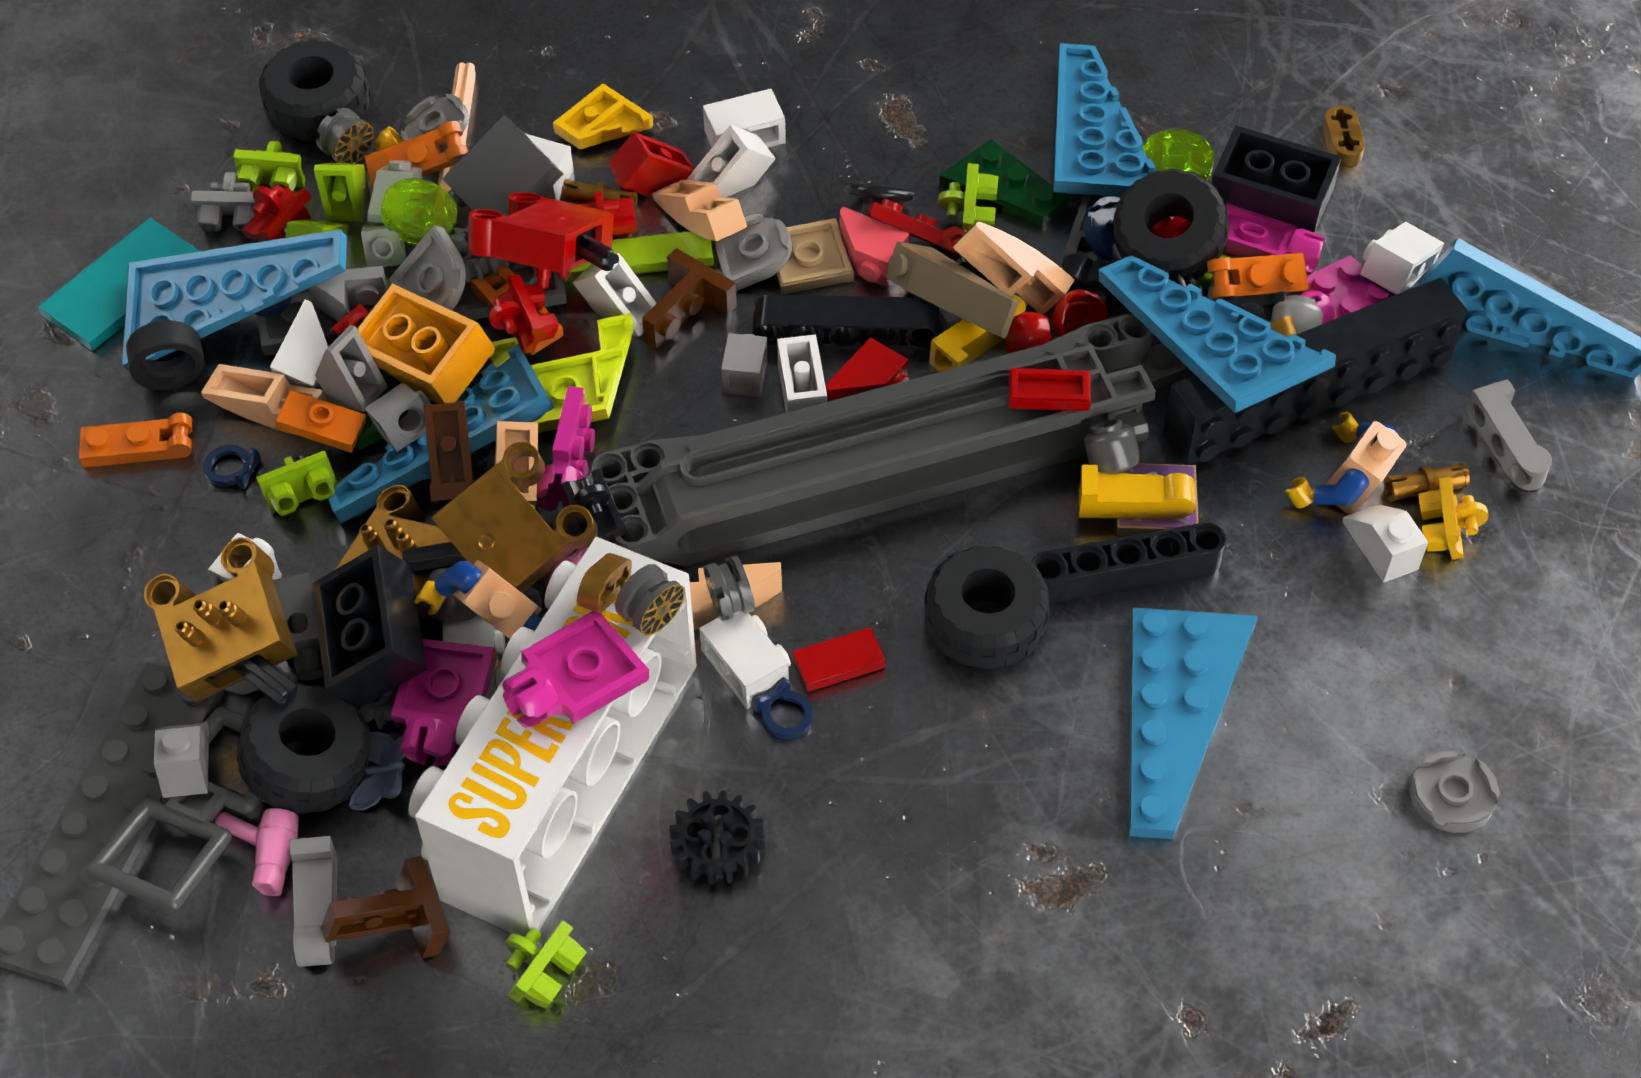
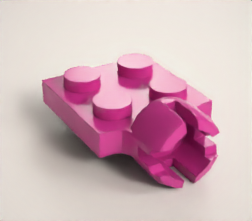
(1261, 235)
(1342, 289)
(569, 450)
(573, 672)
(437, 697)

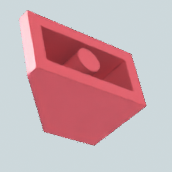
(869, 244)

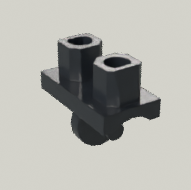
(596, 497)

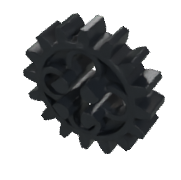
(698, 851)

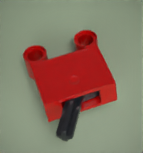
(544, 235)

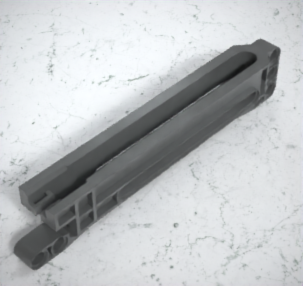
(869, 450)

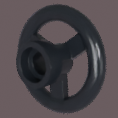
(876, 193)

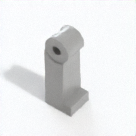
(1507, 435)
(313, 890)

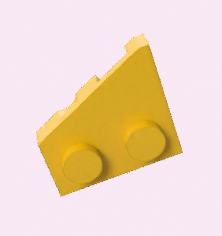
(601, 118)

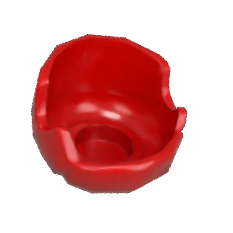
(1077, 310)

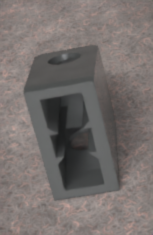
(300, 613)

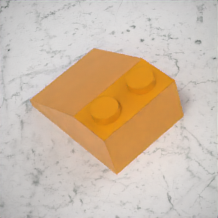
(425, 344)

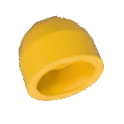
(387, 138)

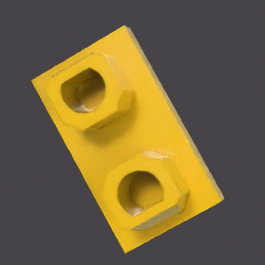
(1444, 504)

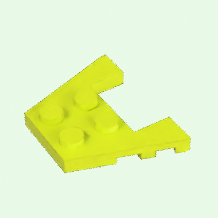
(594, 371)

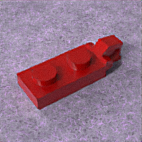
(920, 227)

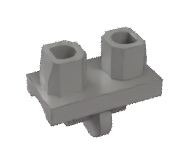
(224, 199)

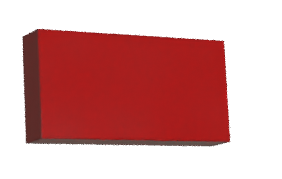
(1049, 389)
(839, 659)

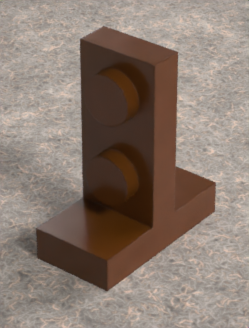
(693, 286)
(448, 450)
(409, 906)

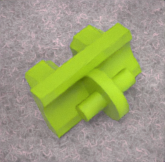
(269, 167)
(977, 187)
(297, 483)
(558, 949)

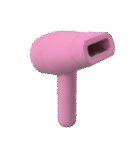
(271, 845)

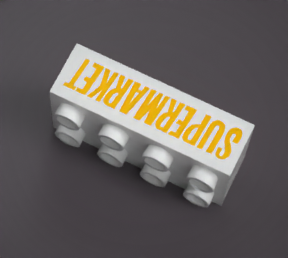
(529, 801)

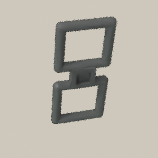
(186, 813)

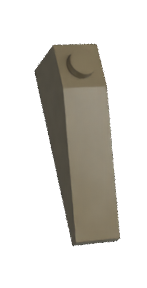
(951, 287)

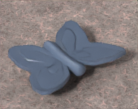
(385, 777)

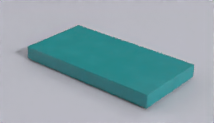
(95, 300)

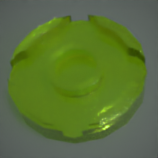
(1181, 151)
(415, 206)

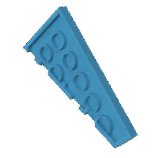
(1094, 136)
(227, 283)
(1524, 311)
(1215, 340)
(502, 394)
(1178, 691)

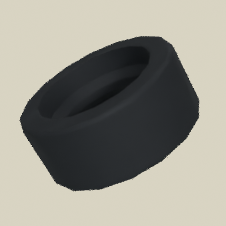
(165, 336)

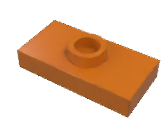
(320, 421)

